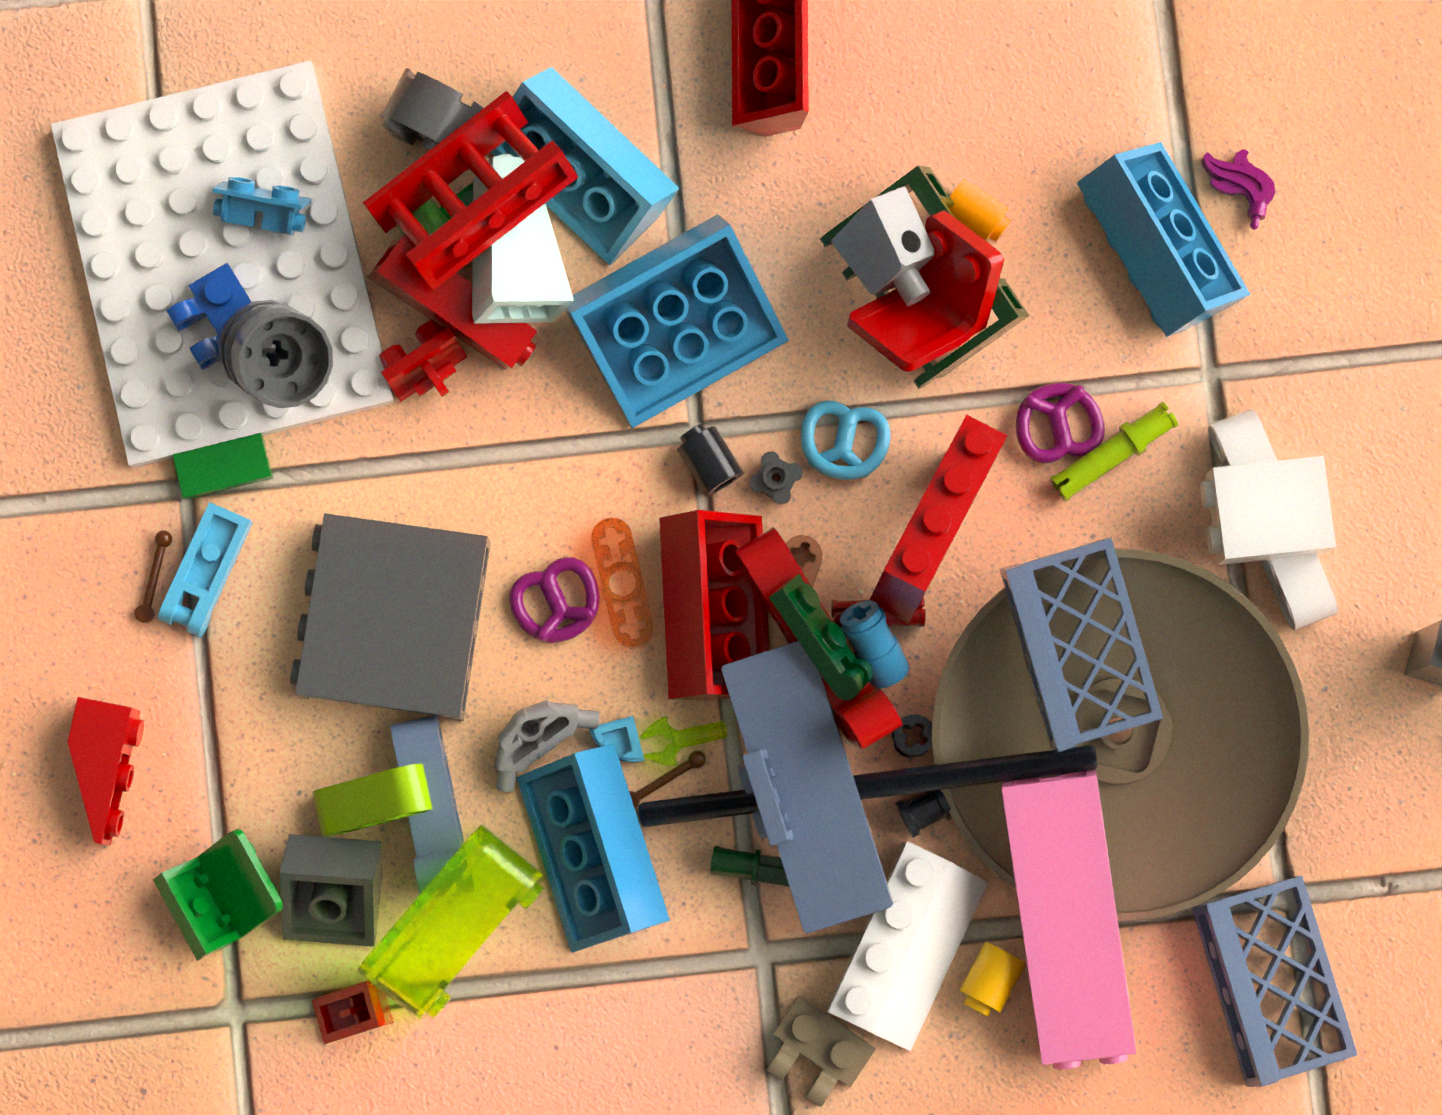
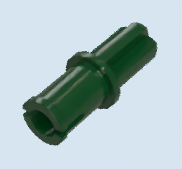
(748, 866)

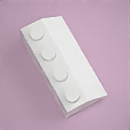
(908, 946)

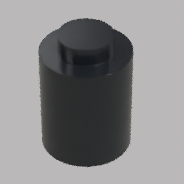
(709, 459)

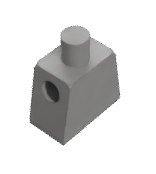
(887, 246)

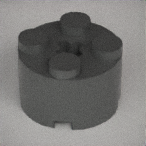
(425, 110)

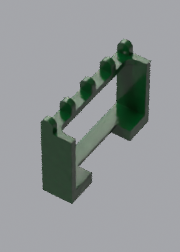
(1005, 304)

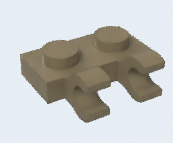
(824, 1043)

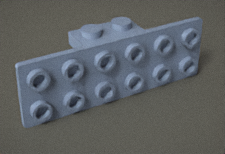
(805, 787)

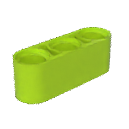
(372, 800)

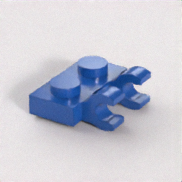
(217, 298)

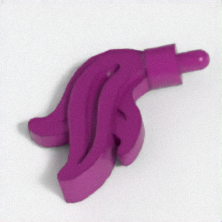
(1242, 179)

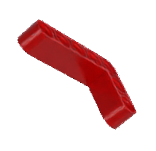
(769, 566)

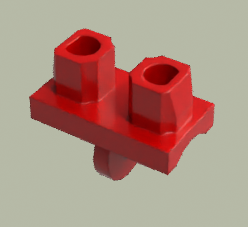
(424, 366)

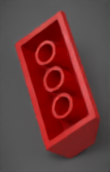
(769, 65)
(708, 601)

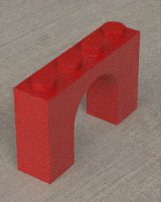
(937, 518)

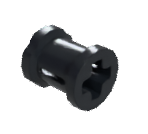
(926, 734)
(923, 810)

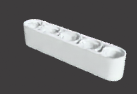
(1296, 581)

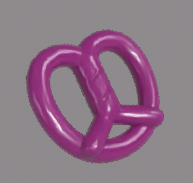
(1058, 422)
(556, 601)

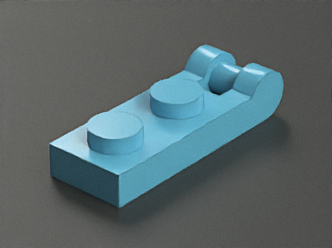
(205, 568)

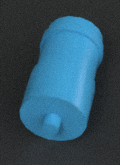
(873, 641)

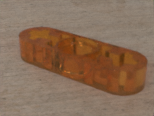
(602, 553)

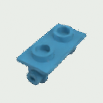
(243, 200)

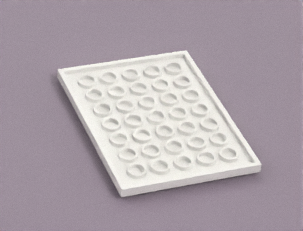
(148, 230)

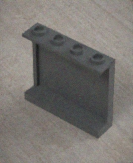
(391, 616)

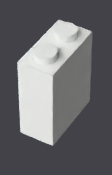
(1268, 510)

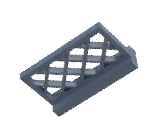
(1042, 657)
(1238, 995)

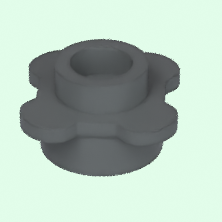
(788, 476)

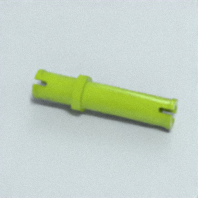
(1129, 441)

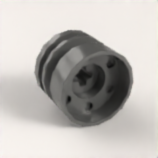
(291, 372)

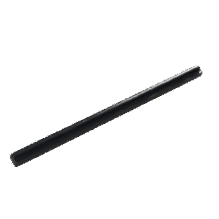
(886, 783)

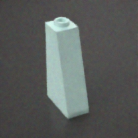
(521, 272)

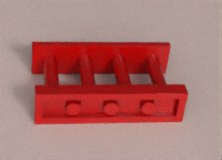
(490, 215)

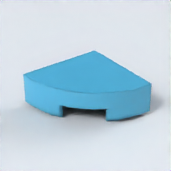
(624, 737)

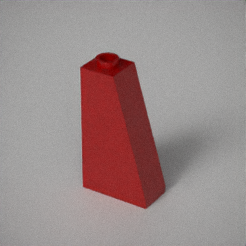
(452, 307)

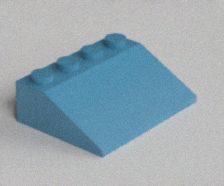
(676, 320)

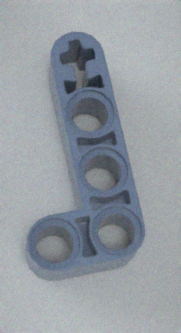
(439, 831)

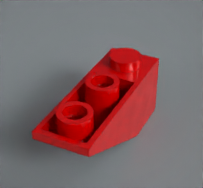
(101, 753)

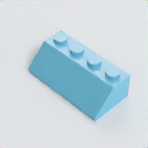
(616, 184)

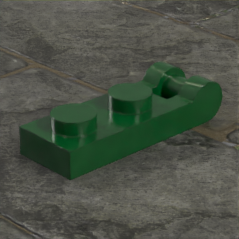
(821, 638)

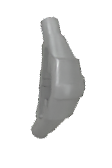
(534, 733)

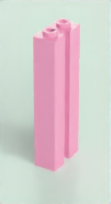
(1069, 919)

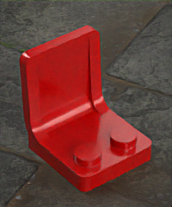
(960, 299)

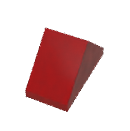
(351, 1011)

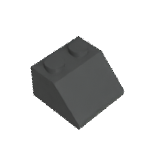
(331, 890)

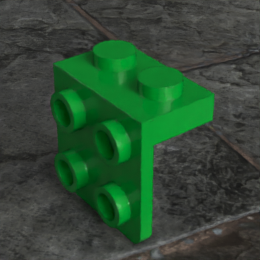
(219, 894)

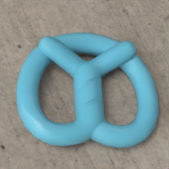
(844, 440)

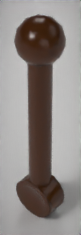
(144, 612)
(695, 760)

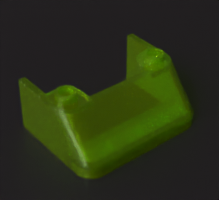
(451, 922)

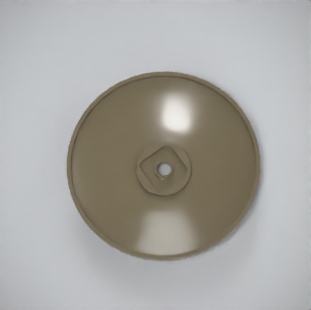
(1184, 796)

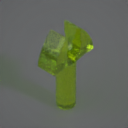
(681, 738)

